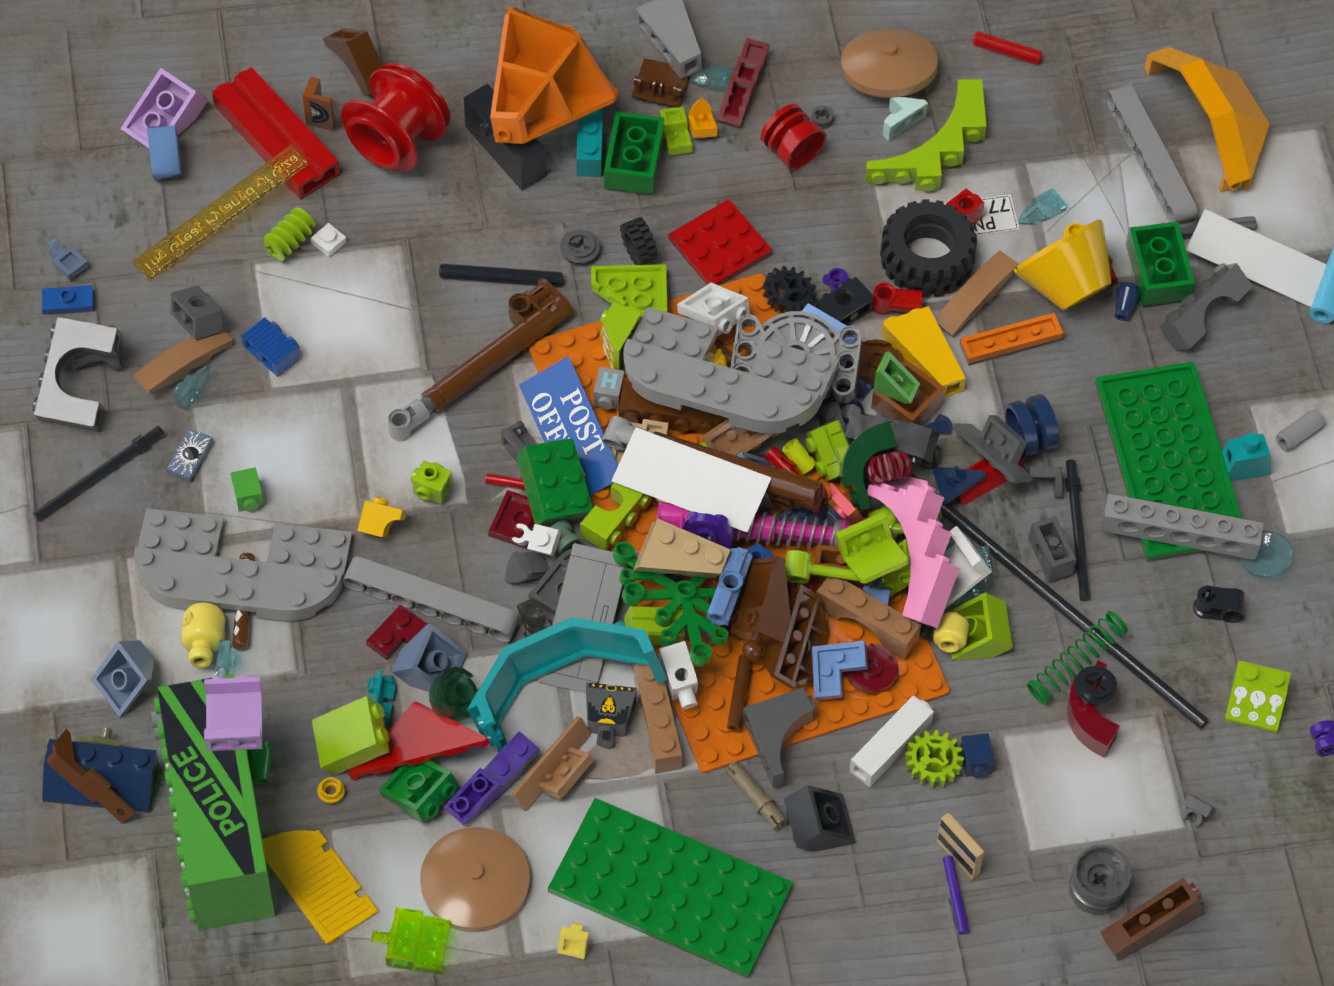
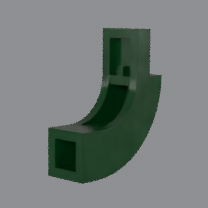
(868, 443)

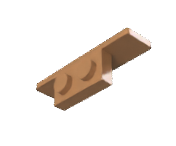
(734, 439)
(557, 767)

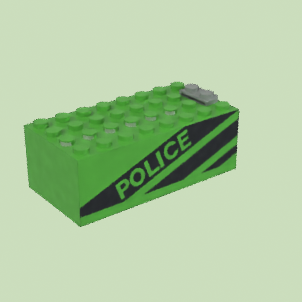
(211, 814)

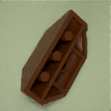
(792, 660)

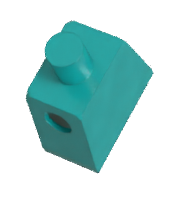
(1247, 457)

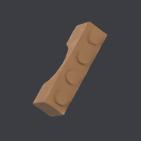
(889, 625)
(659, 721)

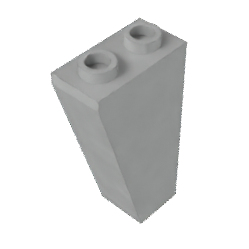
(671, 33)

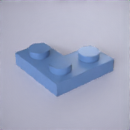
(831, 661)

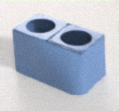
(164, 152)

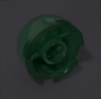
(452, 693)

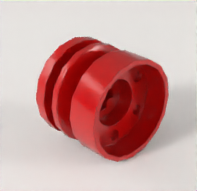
(793, 136)

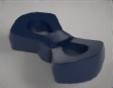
(941, 424)

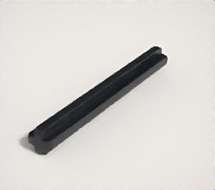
(498, 274)

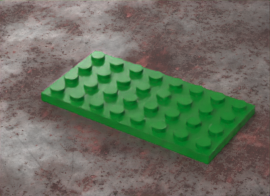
(1166, 444)
(670, 887)

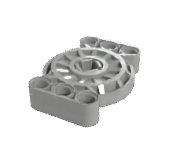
(805, 333)

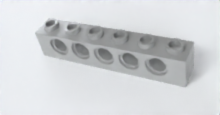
(1182, 526)

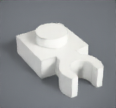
(540, 540)

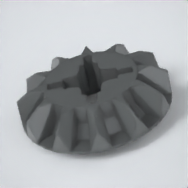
(573, 240)

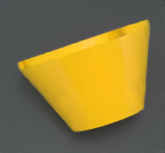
(1070, 267)

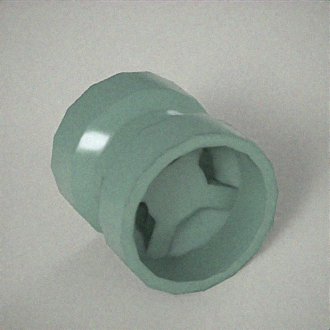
(567, 537)

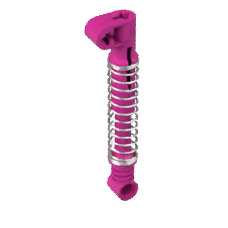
(767, 527)

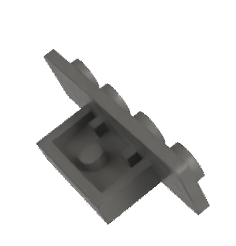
(998, 445)

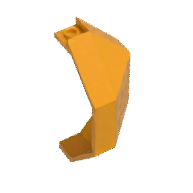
(1233, 112)

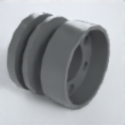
(1104, 866)

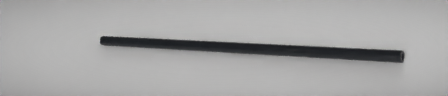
(1073, 615)

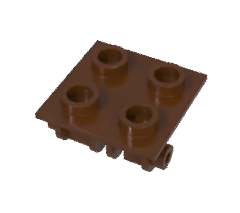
(658, 83)

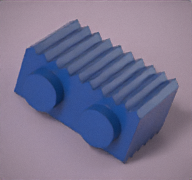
(271, 346)

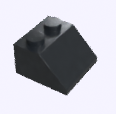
(819, 819)

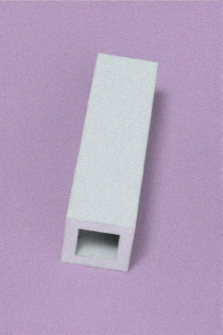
(891, 741)

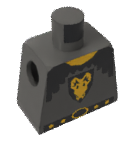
(609, 710)

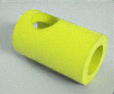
(795, 451)

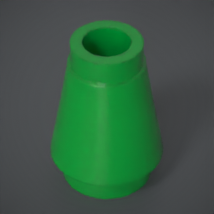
(261, 762)

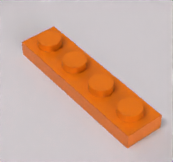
(1011, 338)

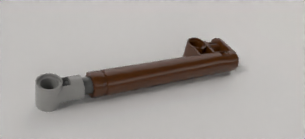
(542, 311)
(784, 490)

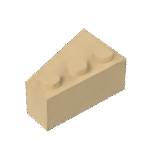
(679, 552)

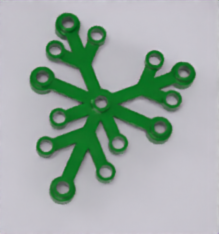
(680, 594)

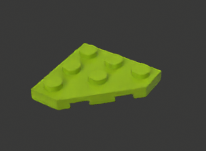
(632, 285)

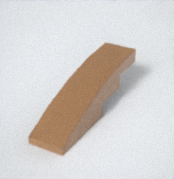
(976, 292)
(179, 360)

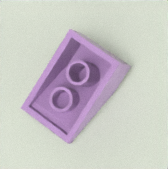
(164, 104)

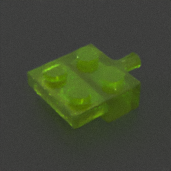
(415, 941)

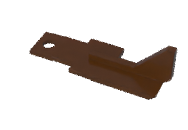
(88, 782)

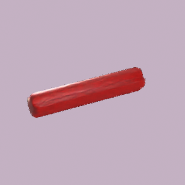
(1007, 47)

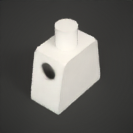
(680, 673)

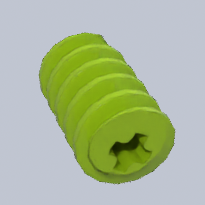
(287, 233)

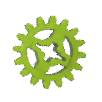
(934, 758)

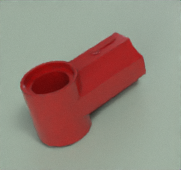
(895, 299)

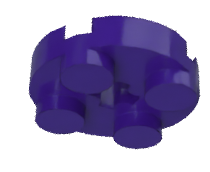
(714, 525)

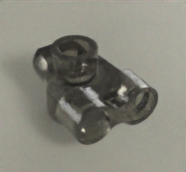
(533, 624)

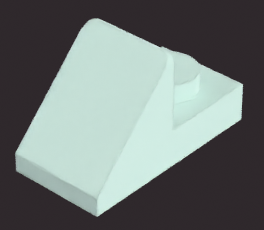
(904, 115)

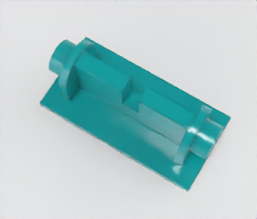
(382, 688)

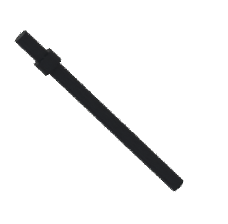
(138, 444)
(1073, 486)

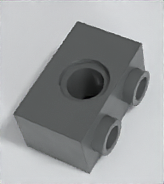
(196, 312)
(1052, 549)

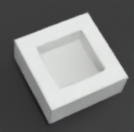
(328, 240)

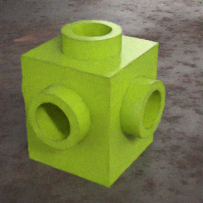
(431, 481)

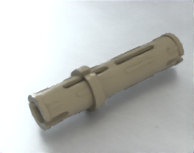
(763, 803)

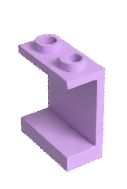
(233, 713)

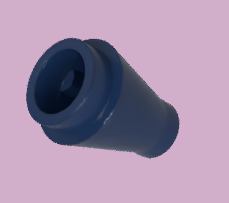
(1126, 299)

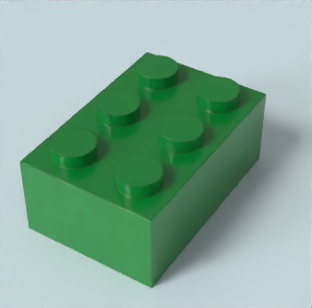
(634, 152)
(1160, 263)
(554, 482)

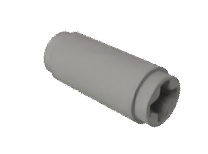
(1300, 429)

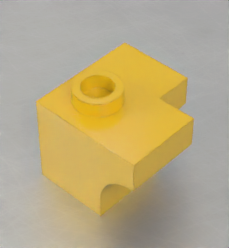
(379, 516)

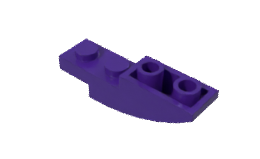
(493, 780)

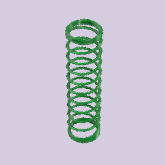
(1045, 693)

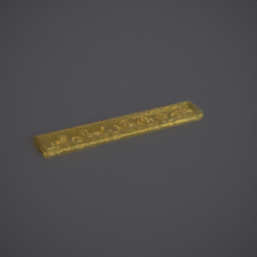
(220, 212)

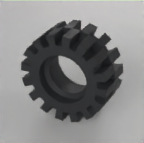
(638, 241)

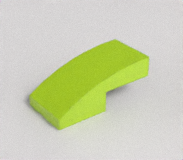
(676, 131)

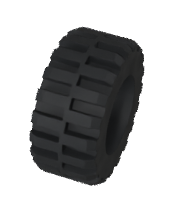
(935, 222)

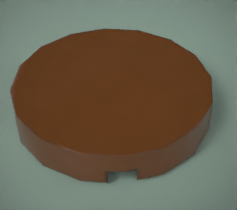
(871, 357)

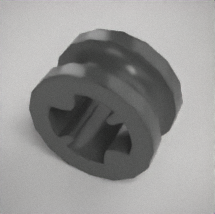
(820, 111)

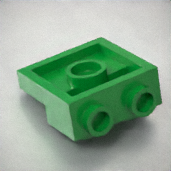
(420, 789)

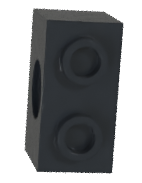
(854, 294)

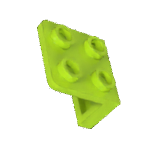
(870, 548)

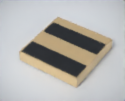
(960, 845)

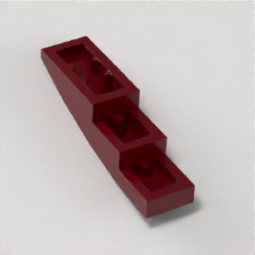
(743, 82)

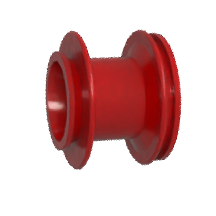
(401, 110)

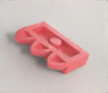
(844, 507)

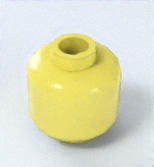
(951, 632)

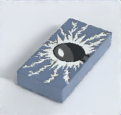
(189, 455)

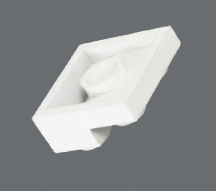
(715, 307)

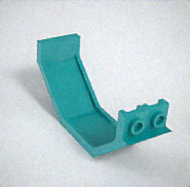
(548, 652)

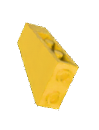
(925, 347)

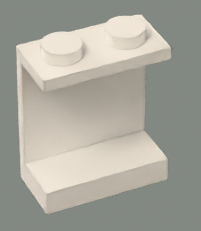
(969, 561)

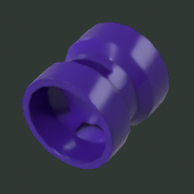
(1324, 736)

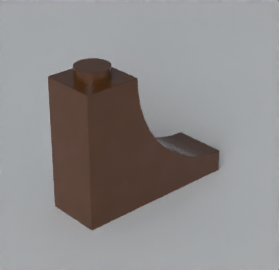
(357, 53)

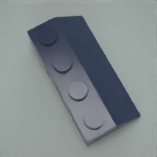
(128, 769)

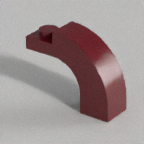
(1088, 724)

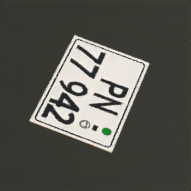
(997, 216)

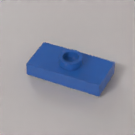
(67, 299)

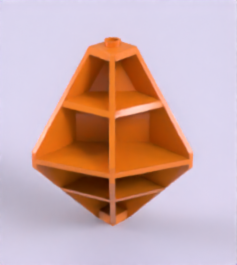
(543, 79)

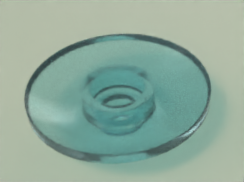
(1273, 546)

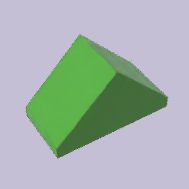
(895, 380)

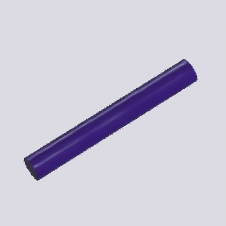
(955, 894)

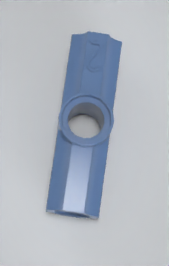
(724, 597)

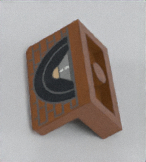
(317, 107)

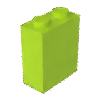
(350, 735)

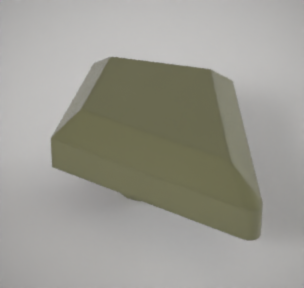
(104, 738)

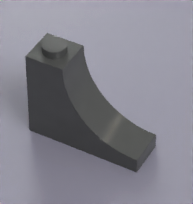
(772, 724)

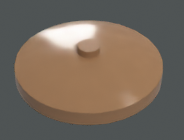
(889, 63)
(475, 879)

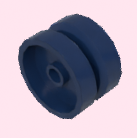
(1034, 423)

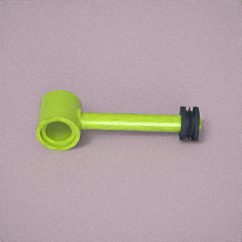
(799, 567)

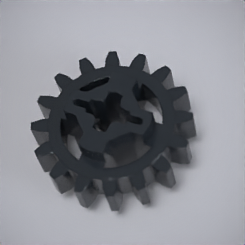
(788, 290)

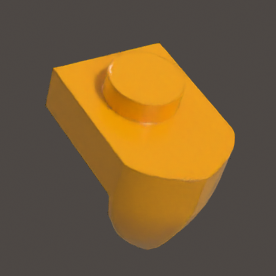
(701, 120)

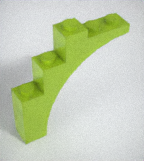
(944, 149)

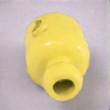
(202, 632)

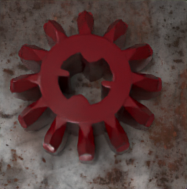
(889, 467)

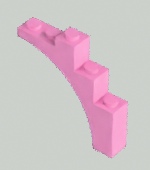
(930, 571)

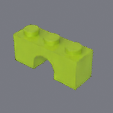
(606, 527)

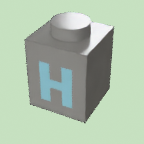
(608, 388)

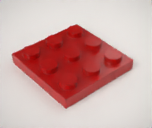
(720, 244)

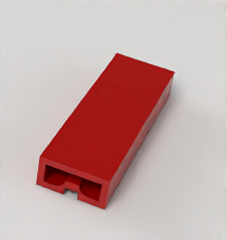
(272, 127)

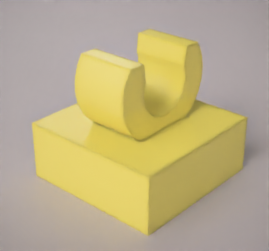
(573, 941)

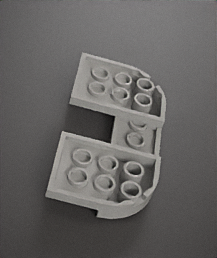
(670, 369)
(181, 567)

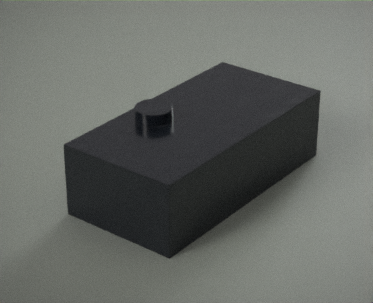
(521, 162)

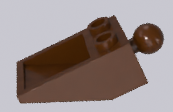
(763, 607)

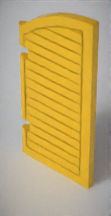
(318, 882)

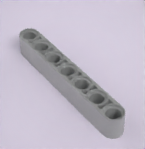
(1151, 154)
(431, 599)

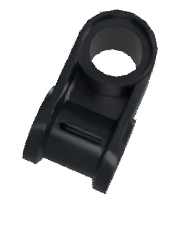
(1222, 604)

